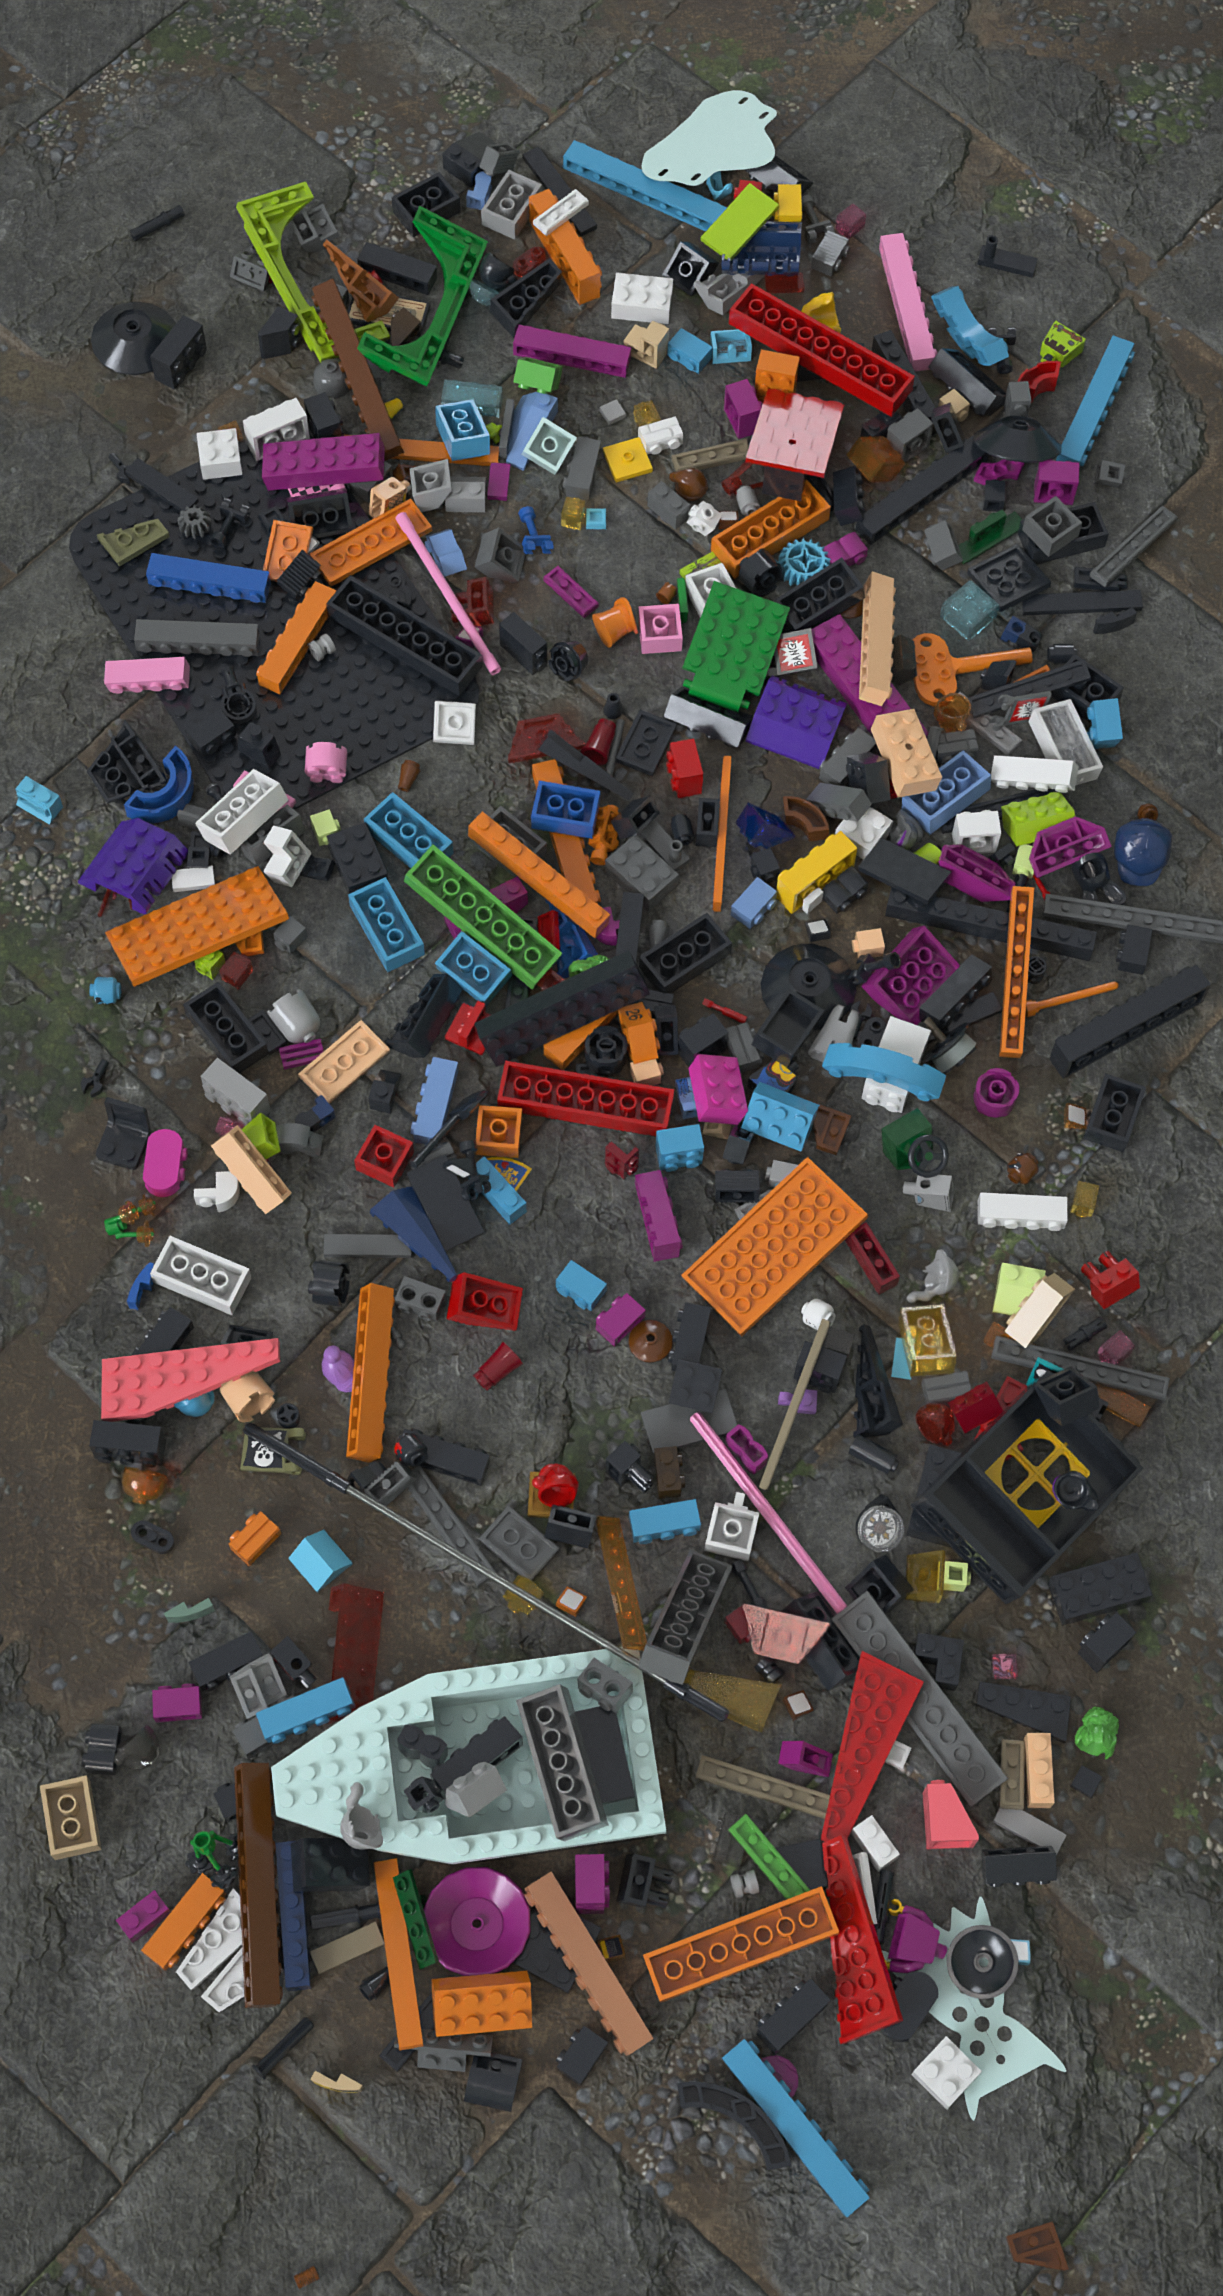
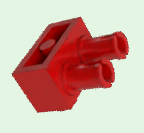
(1114, 1283)

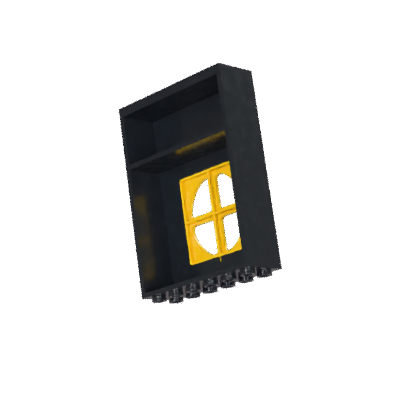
(985, 1523)

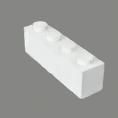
(1034, 773)
(1022, 1211)

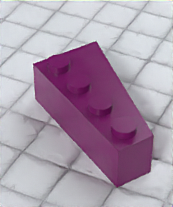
(658, 1215)

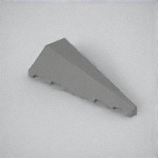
(724, 290)

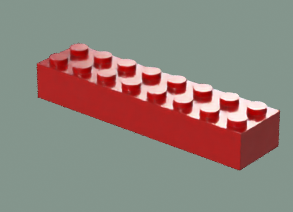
(585, 1098)

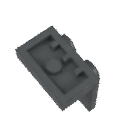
(249, 269)

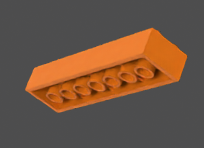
(741, 1944)

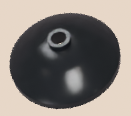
(965, 1957)

